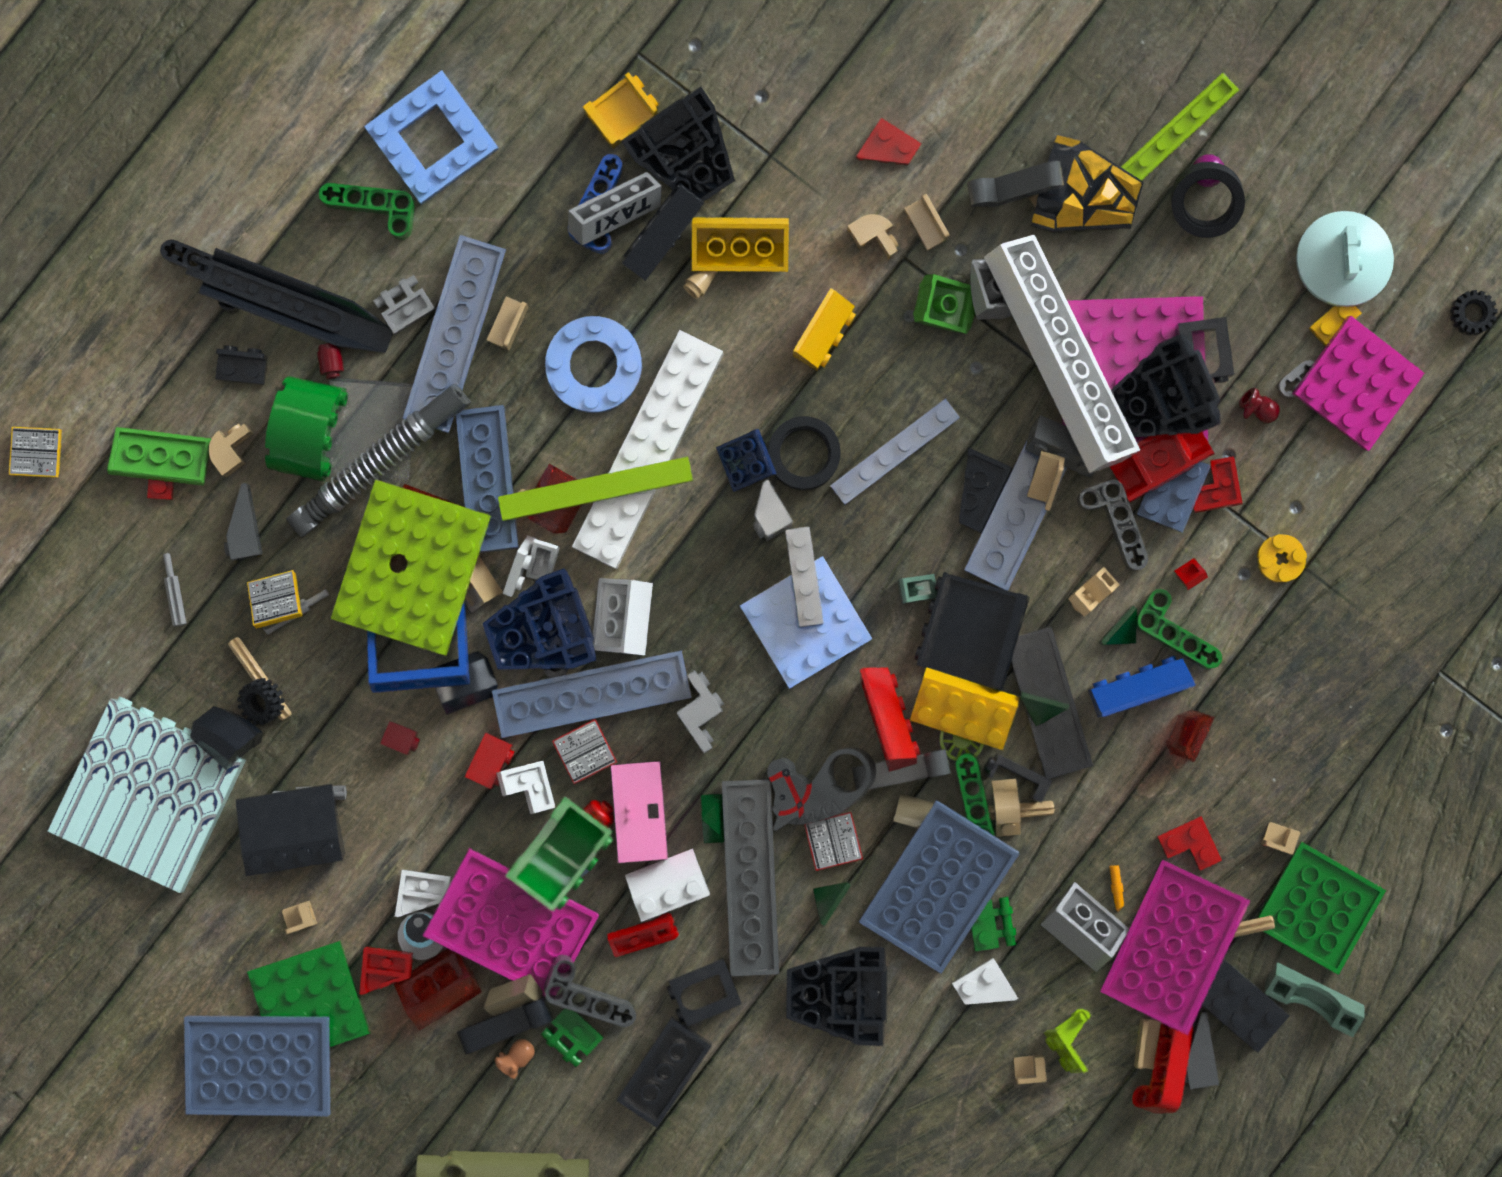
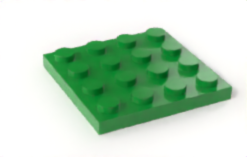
(1320, 907)
(312, 985)

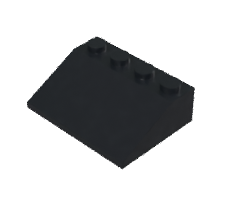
(289, 830)

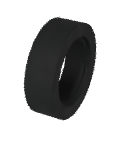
(1214, 227)
(818, 427)

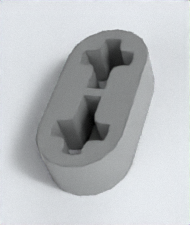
(1294, 374)

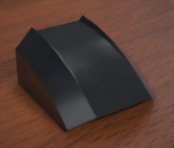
(480, 688)
(225, 735)

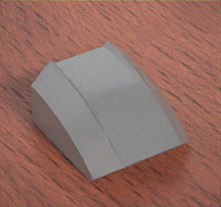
(986, 295)

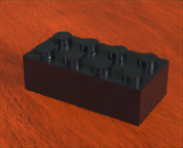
(1243, 1007)
(664, 1072)

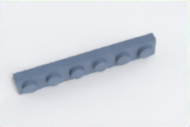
(895, 451)

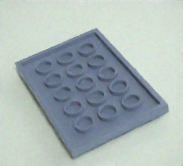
(939, 886)
(257, 1065)

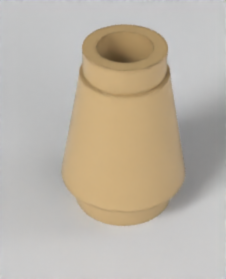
(699, 282)

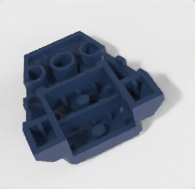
(542, 627)

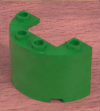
(302, 427)
(560, 855)

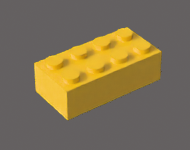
(964, 708)

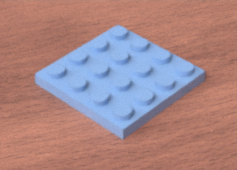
(811, 648)

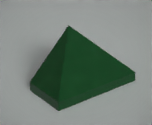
(1123, 630)
(1041, 708)
(712, 818)
(828, 899)

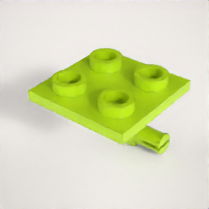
(1061, 1038)

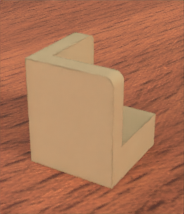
(1280, 838)
(299, 917)
(1029, 1069)

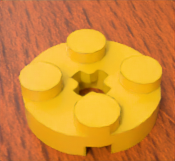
(1267, 558)

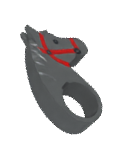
(807, 802)

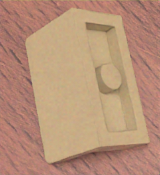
(927, 222)
(507, 323)
(1046, 478)
(481, 587)
(1147, 1043)

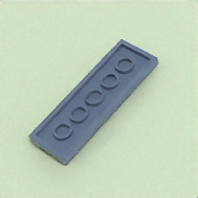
(487, 471)
(1009, 527)

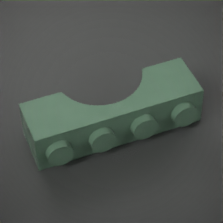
(1335, 1007)

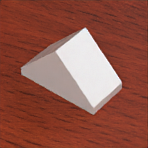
(543, 559)

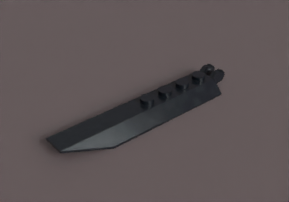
(290, 302)

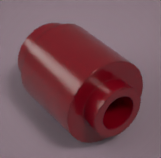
(330, 361)

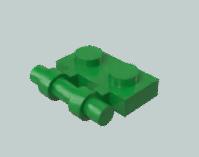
(984, 929)
(577, 1031)

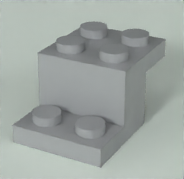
(701, 710)

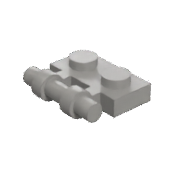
(406, 311)

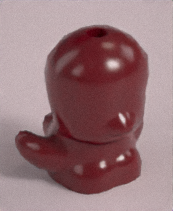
(1261, 406)

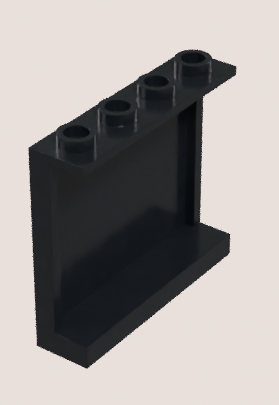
(972, 630)

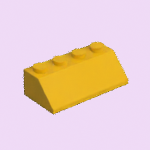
(740, 244)

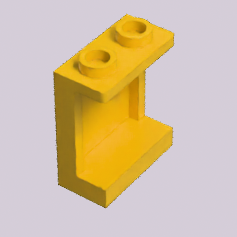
(621, 109)

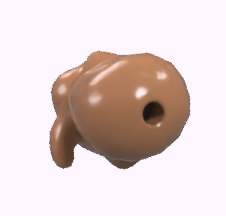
(517, 1057)

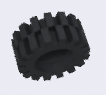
(1485, 304)
(270, 696)

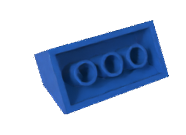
(1141, 687)

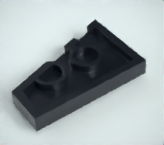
(982, 488)

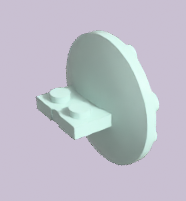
(1344, 259)

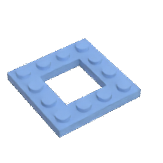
(389, 124)

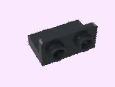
(241, 366)

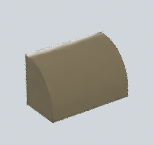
(911, 810)
(512, 995)

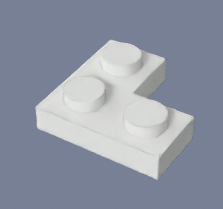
(531, 780)

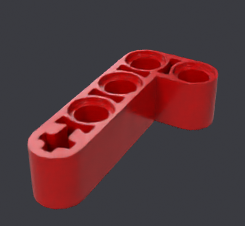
(1168, 1073)

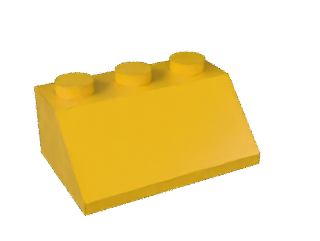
(824, 330)

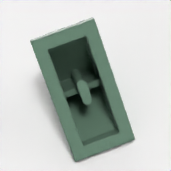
(917, 588)

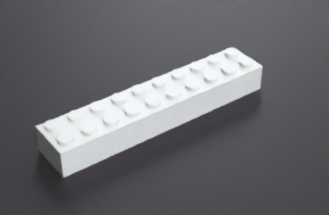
(1061, 353)
(650, 441)

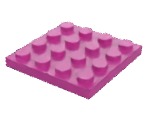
(1358, 383)

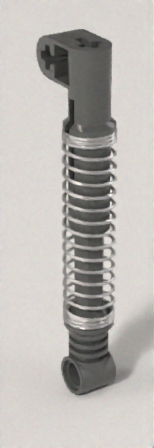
(418, 426)

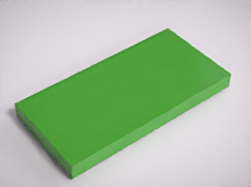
(159, 456)

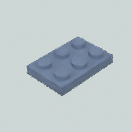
(1174, 501)

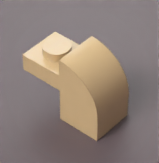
(872, 228)
(223, 451)
(1093, 592)
(1006, 807)

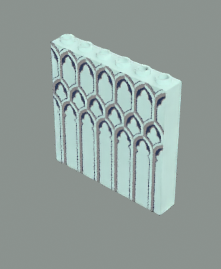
(145, 795)

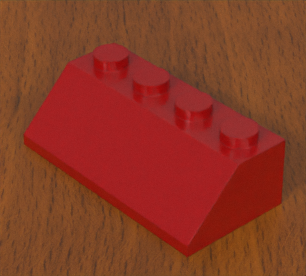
(888, 717)

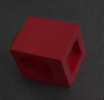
(400, 738)

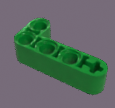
(366, 204)
(1180, 634)
(974, 799)

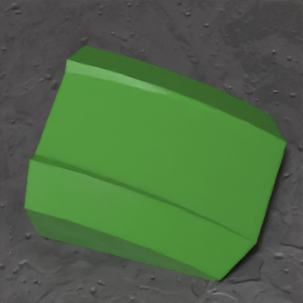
(944, 304)

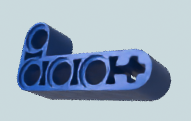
(590, 193)

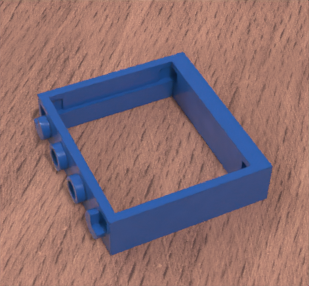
(421, 678)

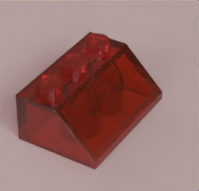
(437, 988)

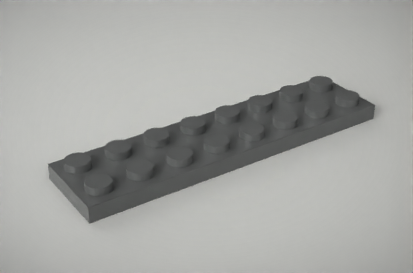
(750, 877)

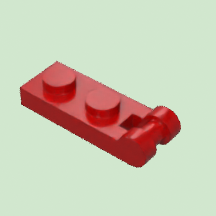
(643, 935)

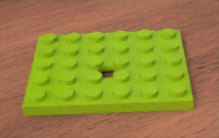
(441, 553)

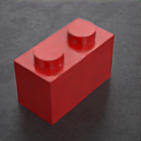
(489, 760)

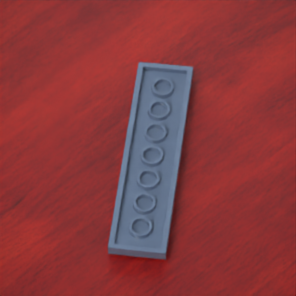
(456, 323)
(591, 694)

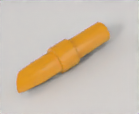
(1116, 887)

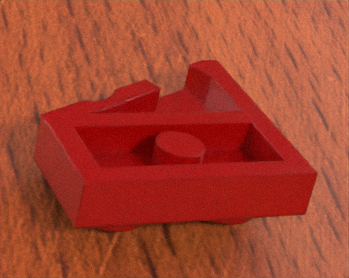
(384, 968)

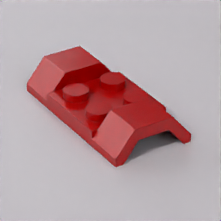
(1160, 461)

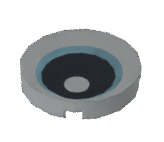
(412, 939)

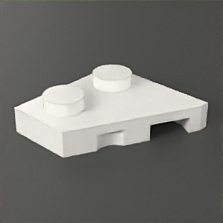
(521, 562)
(419, 891)
(984, 985)

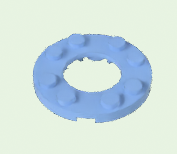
(597, 398)

